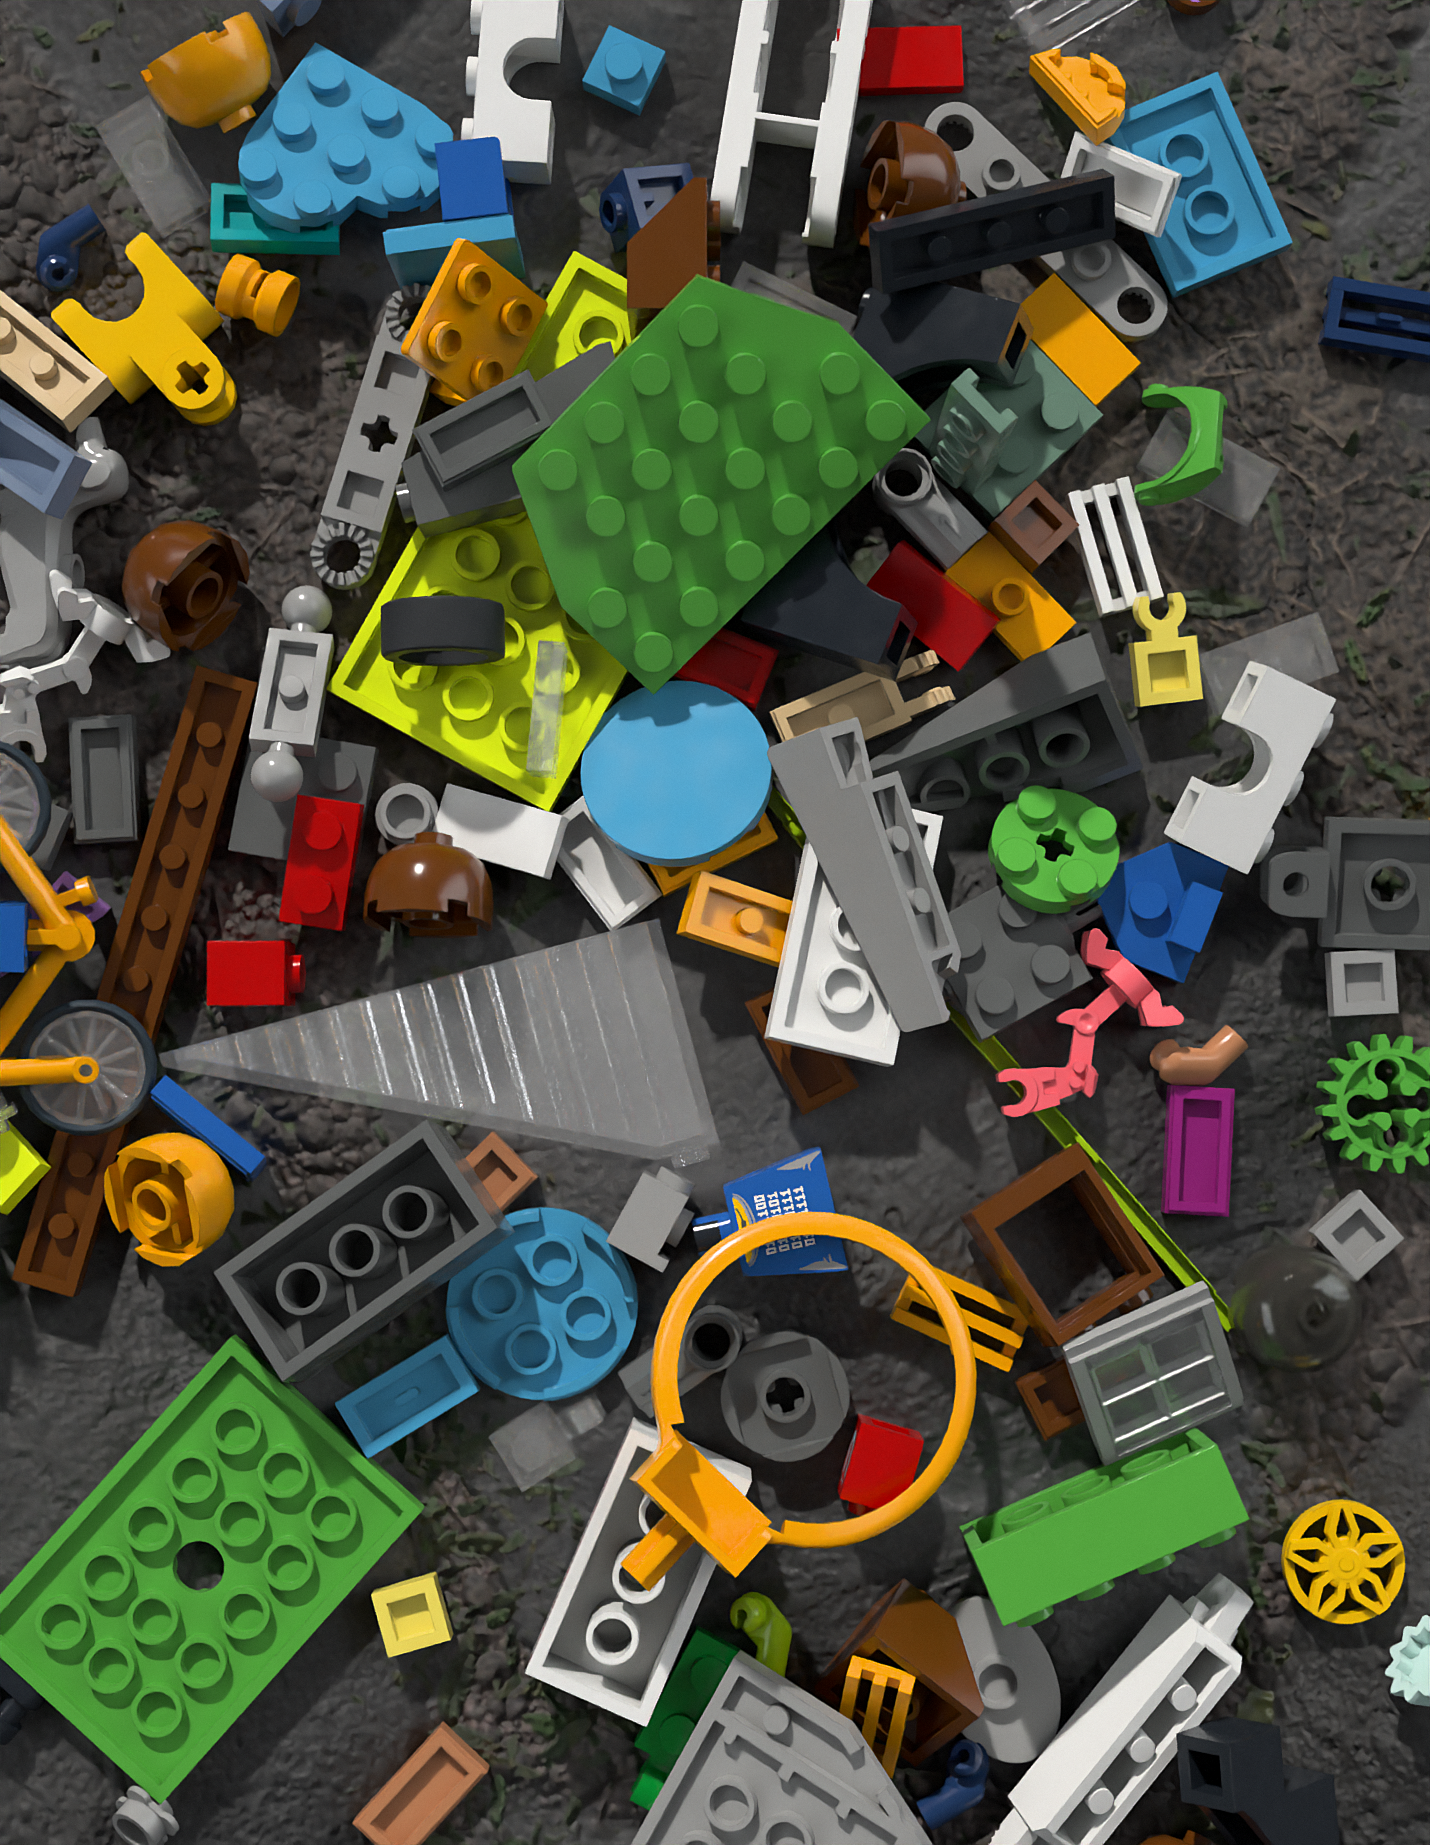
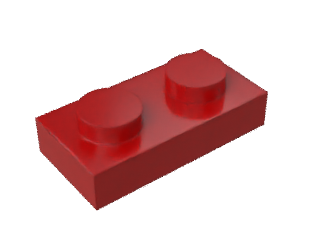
(321, 862)

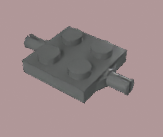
(1013, 960)

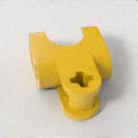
(158, 341)

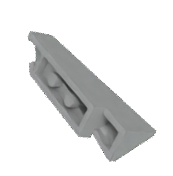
(874, 865)

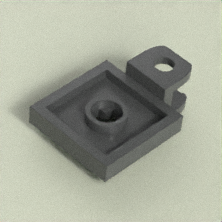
(1338, 879)

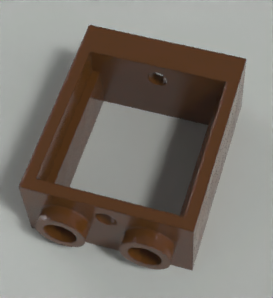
(1124, 1293)

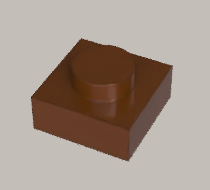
(1032, 526)

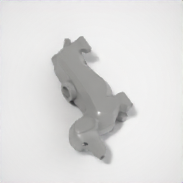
(40, 543)

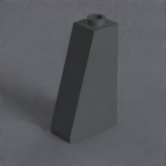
(494, 491)

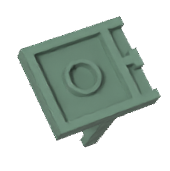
(1005, 437)

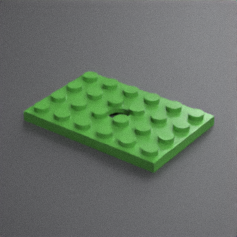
(171, 1667)

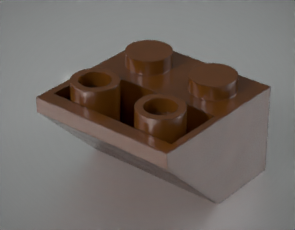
(672, 252)

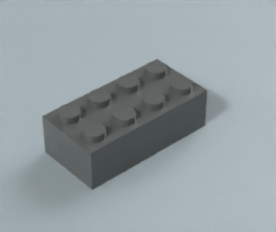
(363, 1252)

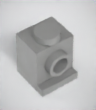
(653, 1217)

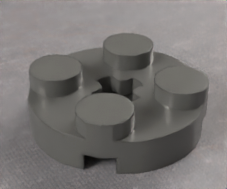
(816, 1413)

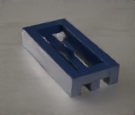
(1380, 294)

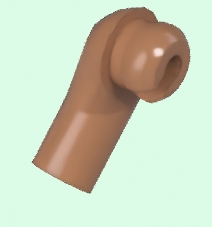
(1197, 1065)

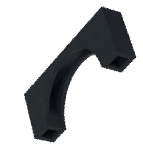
(924, 344)

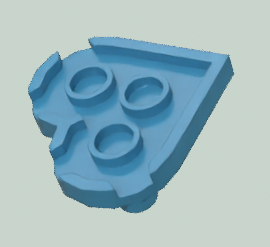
(339, 146)

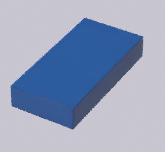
(207, 1127)

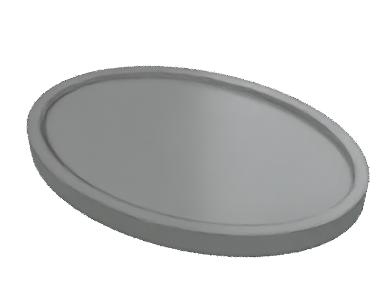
(1013, 1681)

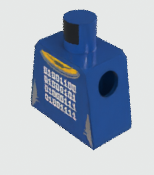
(775, 1190)

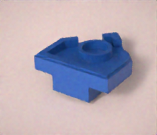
(1163, 908)

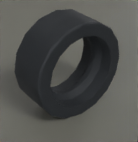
(442, 631)

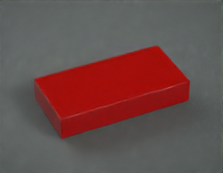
(912, 61)
(946, 614)
(732, 665)

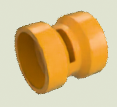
(257, 294)

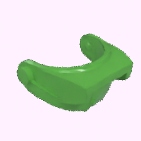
(1204, 454)

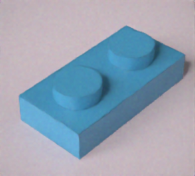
(407, 1396)

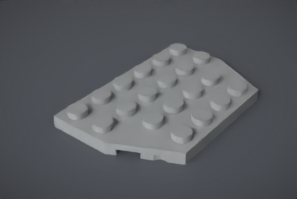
(776, 1772)

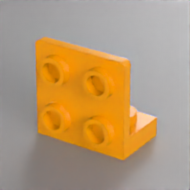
(472, 325)

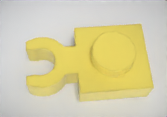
(1164, 665)

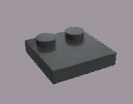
(336, 773)

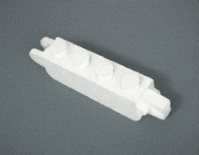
(1130, 1722)

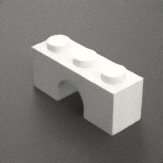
(510, 38)
(1283, 724)

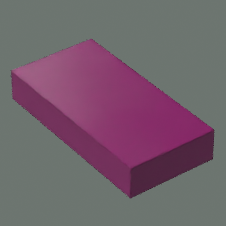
(1197, 1150)

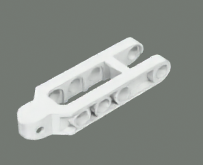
(746, 124)

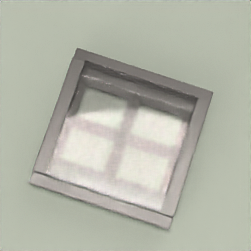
(1153, 1373)

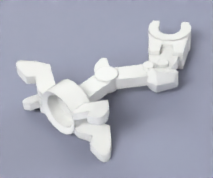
(102, 622)

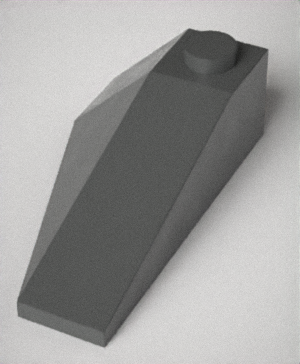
(1034, 725)

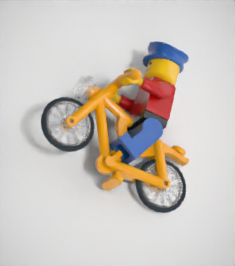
(85, 1060)

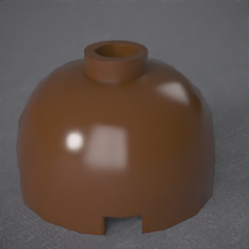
(908, 175)
(182, 583)
(430, 889)

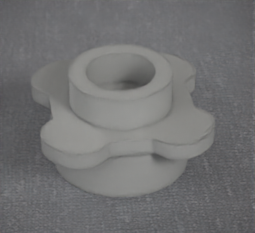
(142, 1819)

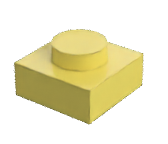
(412, 1614)

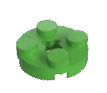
(1058, 816)

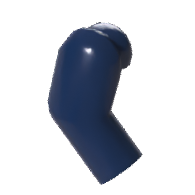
(61, 247)
(962, 1787)

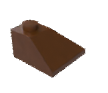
(925, 1640)

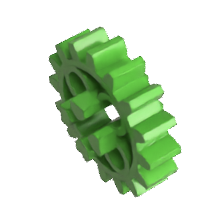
(1366, 1131)

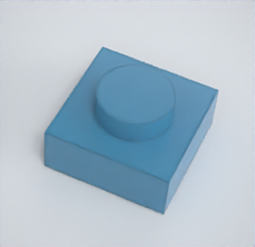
(624, 70)

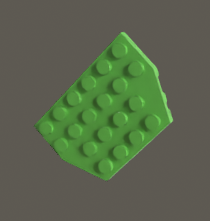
(704, 468)

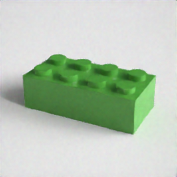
(1104, 1526)

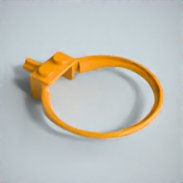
(702, 1502)

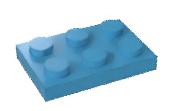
(1223, 204)

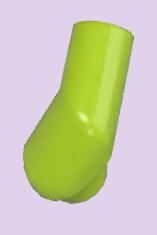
(765, 1627)

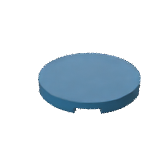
(677, 773)
(544, 1307)

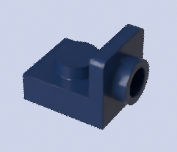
(637, 197)

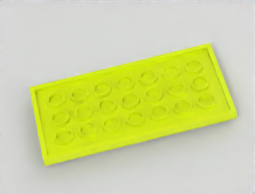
(485, 710)

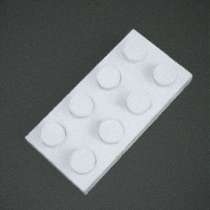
(824, 983)

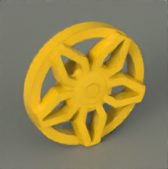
(1343, 1562)

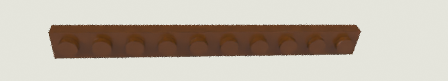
(144, 959)

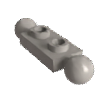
(291, 693)

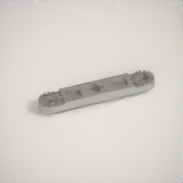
(1095, 271)
(365, 480)

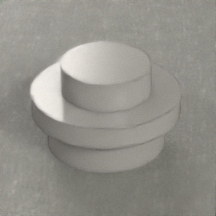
(405, 812)

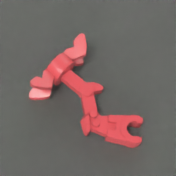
(1048, 1085)

